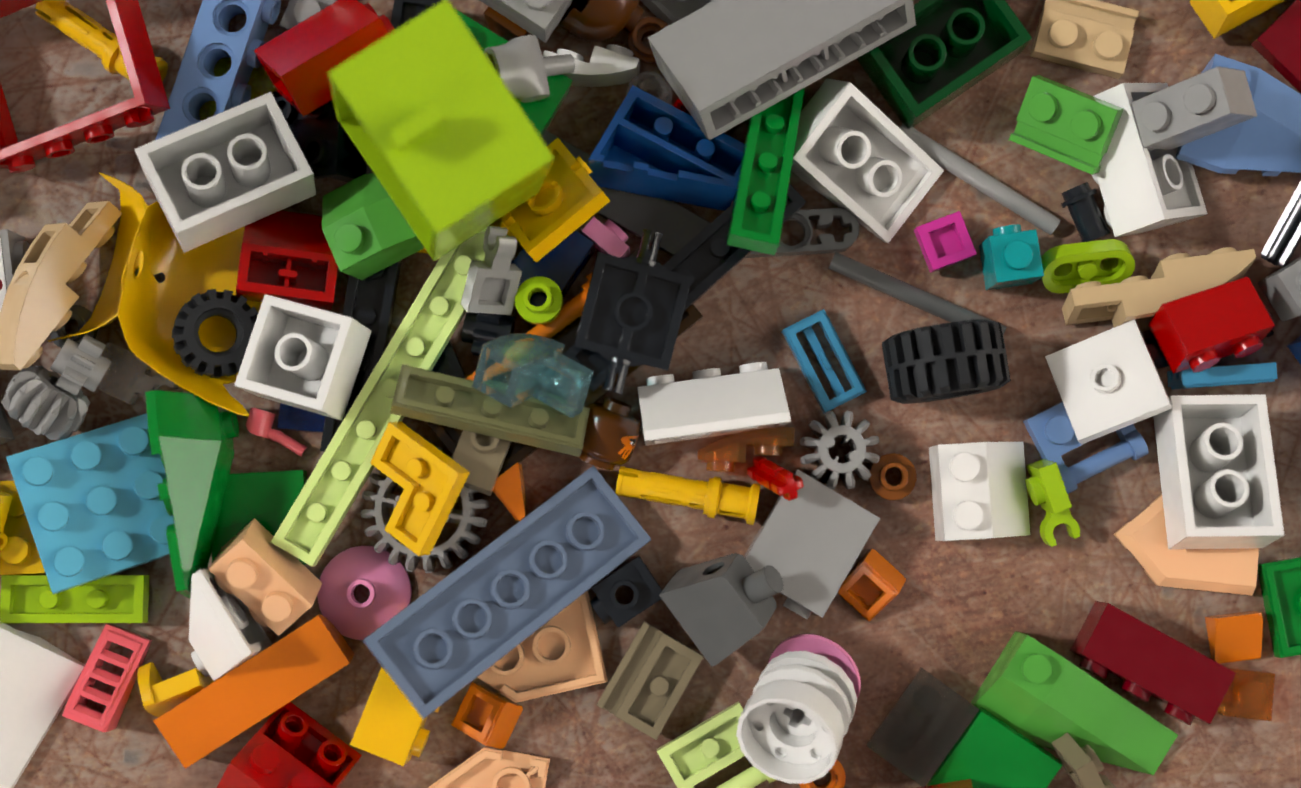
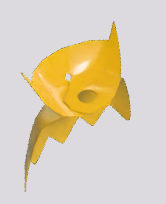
(150, 307)

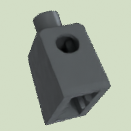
(722, 603)

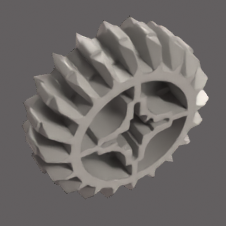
(385, 499)

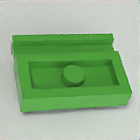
(1066, 124)

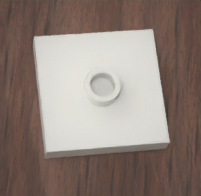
(1108, 382)

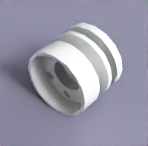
(797, 717)

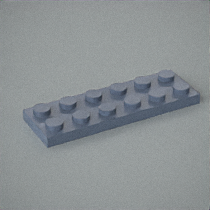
(506, 592)

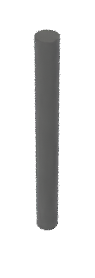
(901, 290)

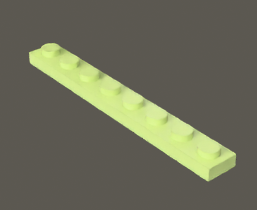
(348, 456)

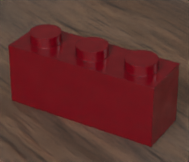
(1151, 664)

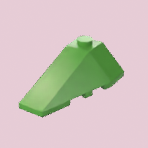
(365, 228)

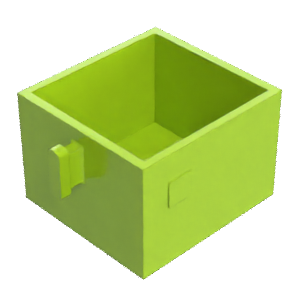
(439, 129)

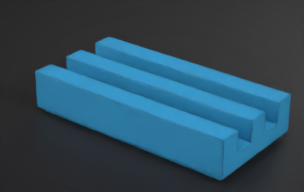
(1223, 376)
(841, 396)

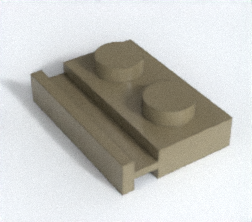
(650, 680)

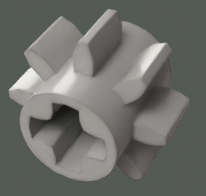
(80, 365)

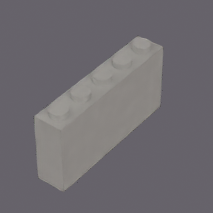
(753, 53)

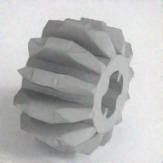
(42, 405)
(826, 440)

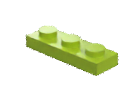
(100, 601)

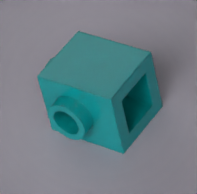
(1010, 258)

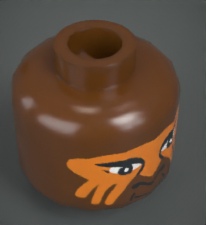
(610, 434)

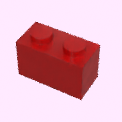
(1211, 325)

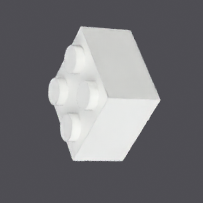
(303, 357)

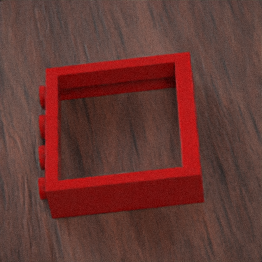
(100, 126)

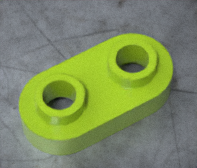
(1083, 262)

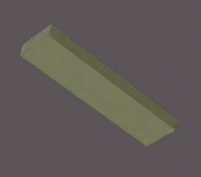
(458, 405)

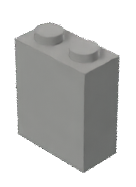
(811, 544)

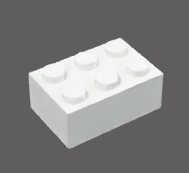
(227, 171)
(1218, 472)

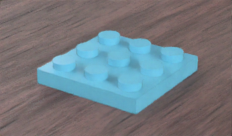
(94, 502)

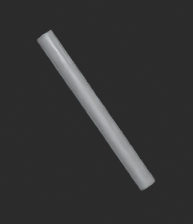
(984, 182)

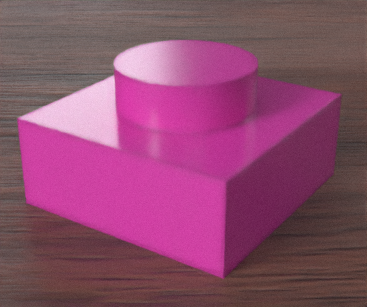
(945, 242)

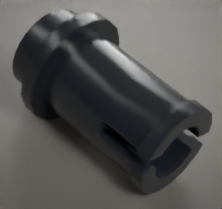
(1085, 212)

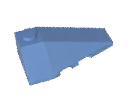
(1260, 144)

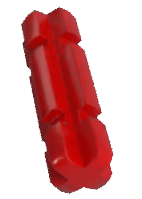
(775, 478)

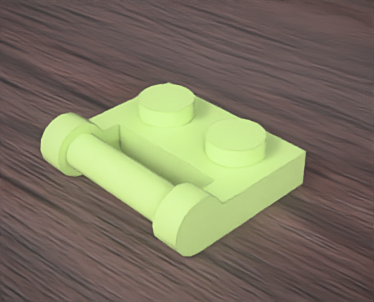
(707, 751)

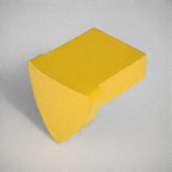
(161, 695)

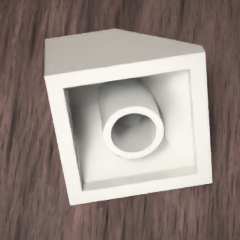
(221, 628)

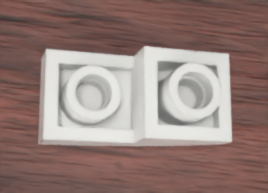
(606, 67)

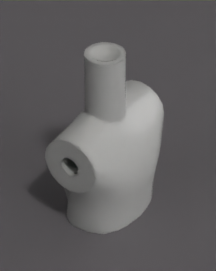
(525, 69)

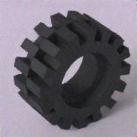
(187, 327)

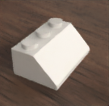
(1141, 184)
(712, 404)

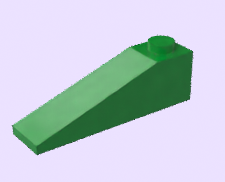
(197, 458)

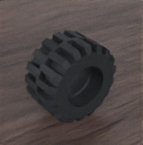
(946, 361)

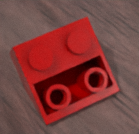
(288, 260)
(291, 753)

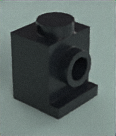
(636, 576)

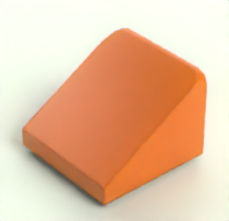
(511, 491)
(871, 585)
(1235, 636)
(487, 716)

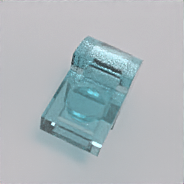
(532, 366)

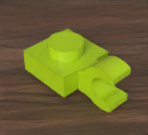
(1048, 491)

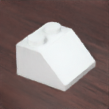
(979, 490)

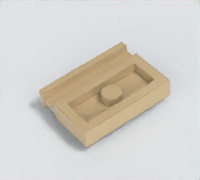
(1085, 35)

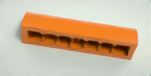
(254, 690)

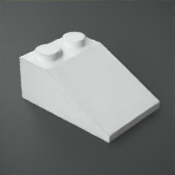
(861, 159)

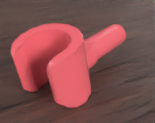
(260, 424)

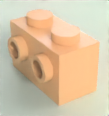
(265, 578)

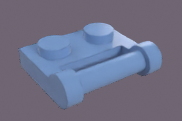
(1055, 436)

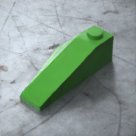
(1051, 697)

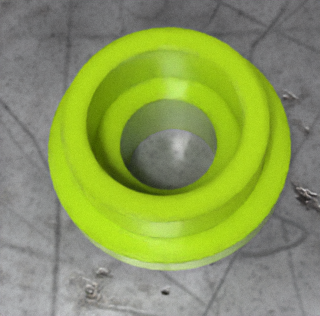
(539, 314)

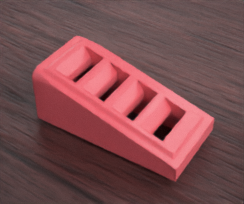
(84, 688)

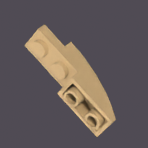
(38, 292)
(1142, 297)

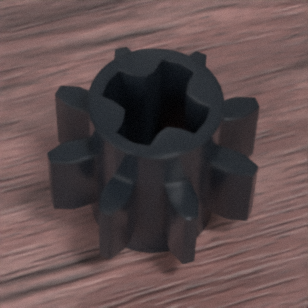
(483, 328)

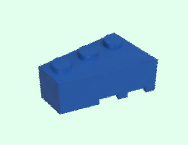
(665, 155)

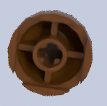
(600, 18)

